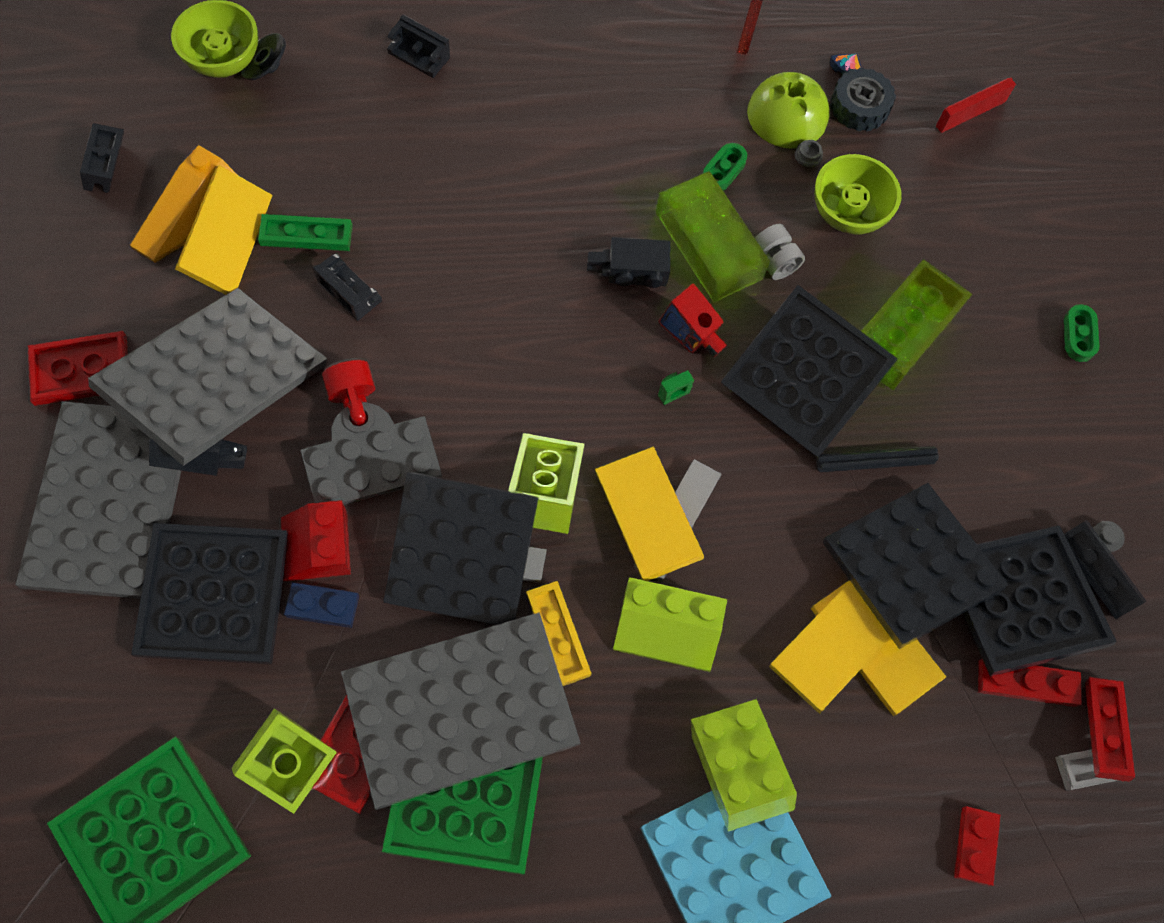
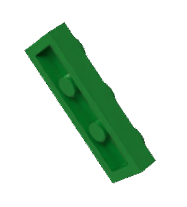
(305, 232)

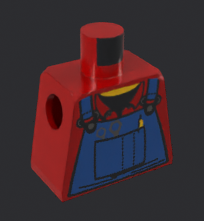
(693, 322)

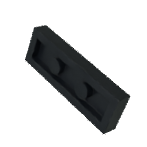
(1103, 571)

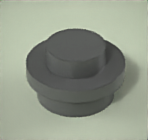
(809, 153)
(1110, 534)

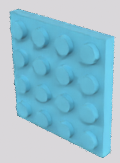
(734, 875)

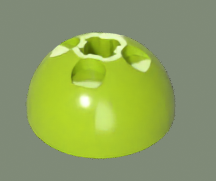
(215, 38)
(788, 109)
(856, 194)

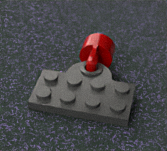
(366, 448)

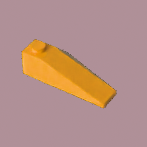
(177, 207)

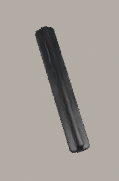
(877, 459)

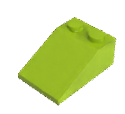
(551, 471)

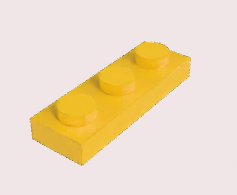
(560, 632)

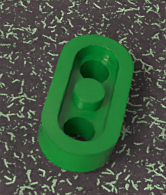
(722, 168)
(1084, 335)

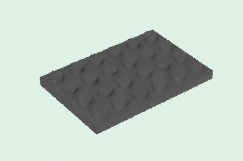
(207, 375)
(96, 507)
(458, 710)

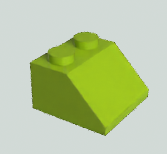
(283, 761)

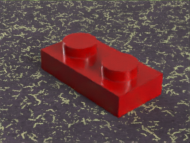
(977, 846)

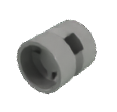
(783, 255)

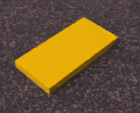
(224, 231)
(649, 514)
(831, 649)
(896, 673)

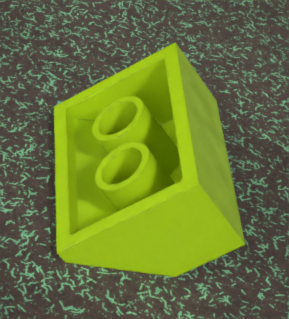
(670, 624)

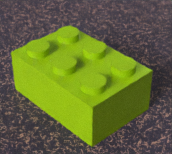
(743, 765)

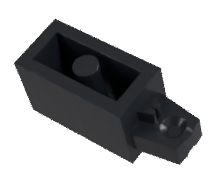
(633, 262)
(220, 455)

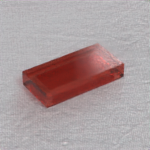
(749, 26)

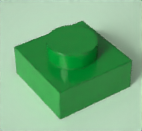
(675, 386)

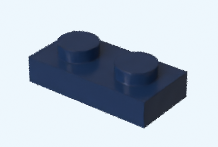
(321, 605)

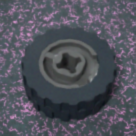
(862, 99)

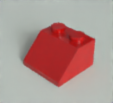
(317, 541)

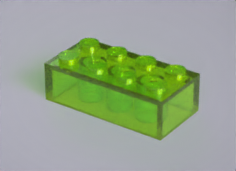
(712, 236)
(915, 318)

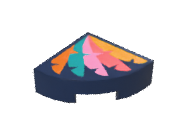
(845, 62)

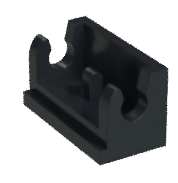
(418, 46)
(101, 156)
(346, 287)

